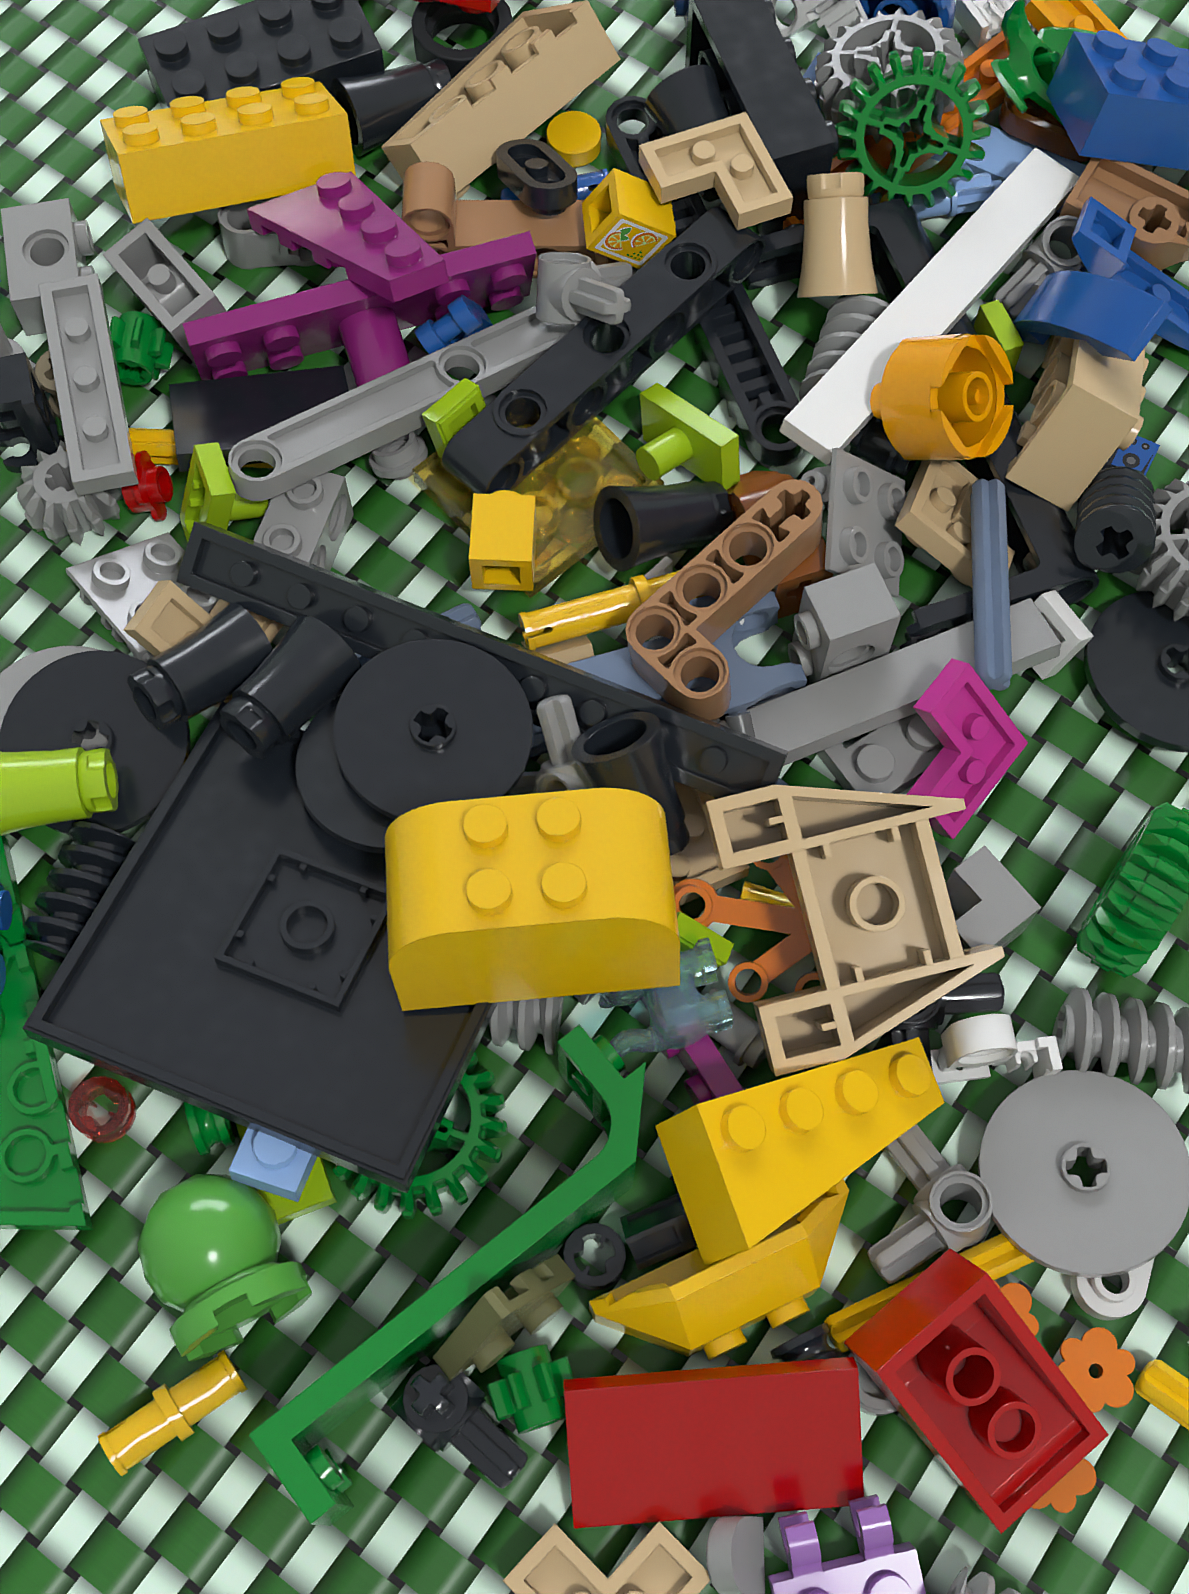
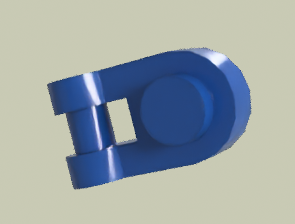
(461, 321)

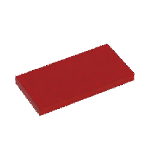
(714, 1442)

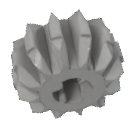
(54, 504)

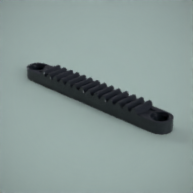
(731, 332)

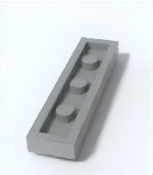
(87, 385)

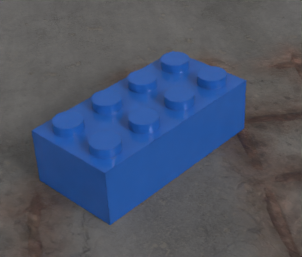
(1124, 99)

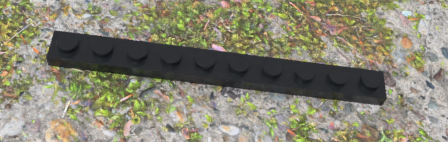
(372, 621)

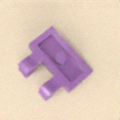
(875, 1570)

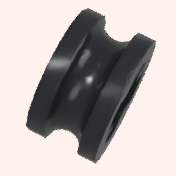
(613, 1266)
(807, 1346)

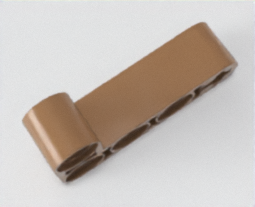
(455, 224)
(735, 588)

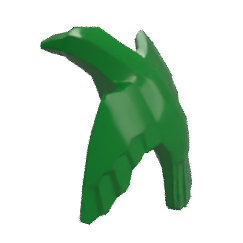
(1030, 59)

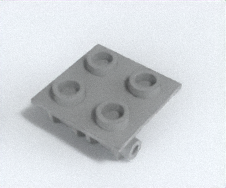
(861, 516)
(124, 578)

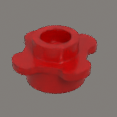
(153, 488)

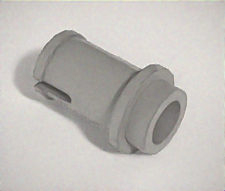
(742, 1039)

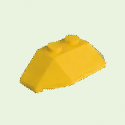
(709, 1305)

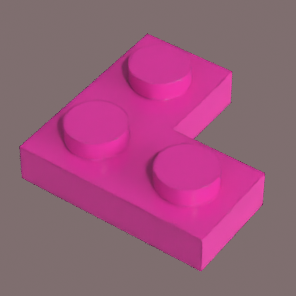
(976, 740)

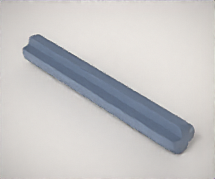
(990, 584)

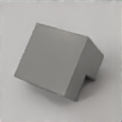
(988, 901)

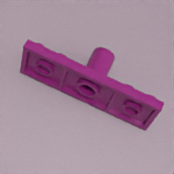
(351, 316)

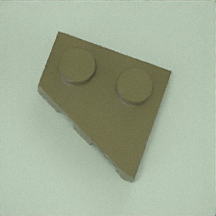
(487, 1328)

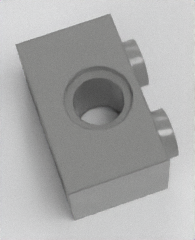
(40, 247)
(162, 281)
(843, 623)

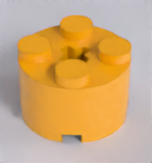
(945, 397)

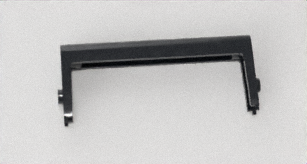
(1035, 527)

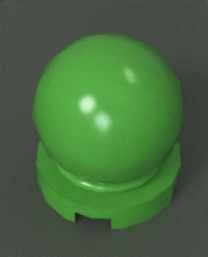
(215, 1258)

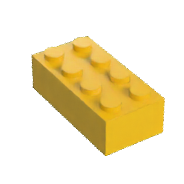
(226, 148)

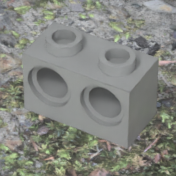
(309, 520)

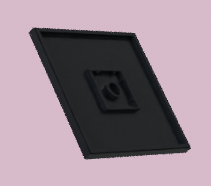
(256, 975)

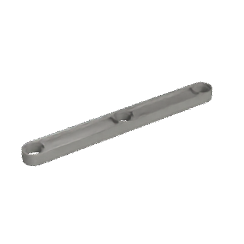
(387, 406)

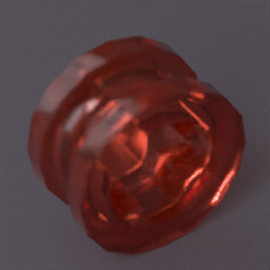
(83, 1098)

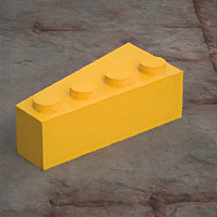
(779, 1146)

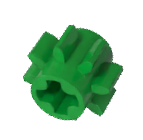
(139, 347)
(530, 1388)

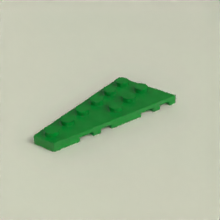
(37, 1150)

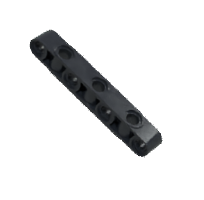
(579, 380)

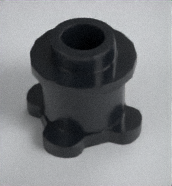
(875, 448)

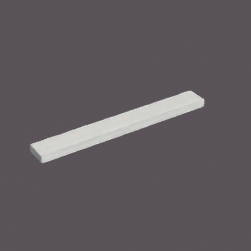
(931, 302)

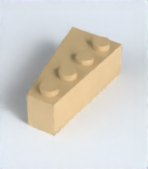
(506, 91)
(1079, 419)

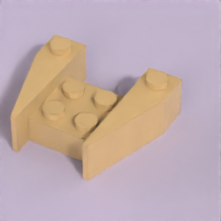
(868, 906)

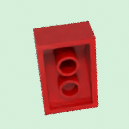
(977, 1387)

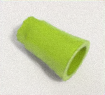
(55, 787)

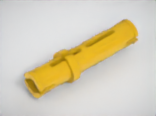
(588, 612)

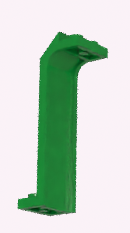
(287, 1438)

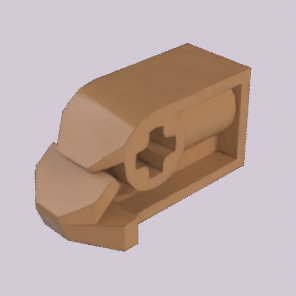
(1143, 200)

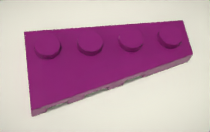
(355, 231)

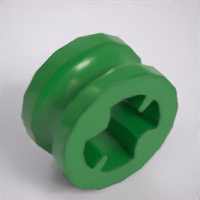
(208, 1129)

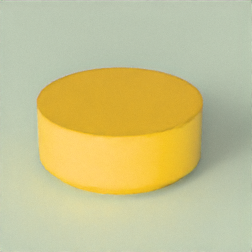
(575, 137)

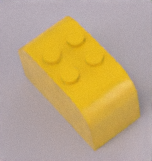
(530, 898)

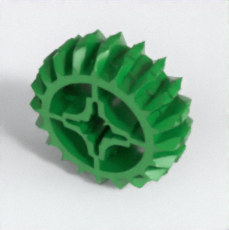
(934, 139)
(1140, 895)
(469, 1146)

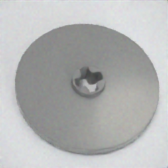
(1049, 1214)

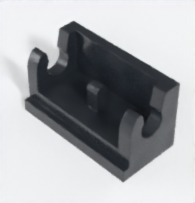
(25, 413)

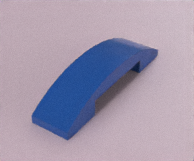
(1104, 247)
(1092, 309)

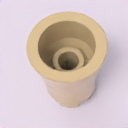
(836, 237)

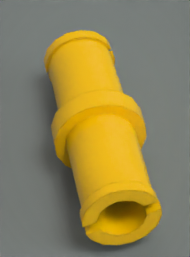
(171, 1413)

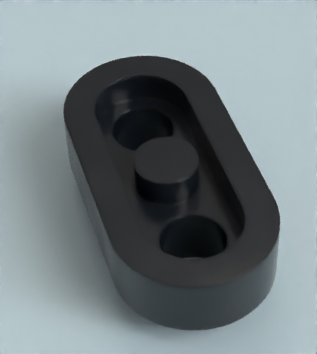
(537, 175)

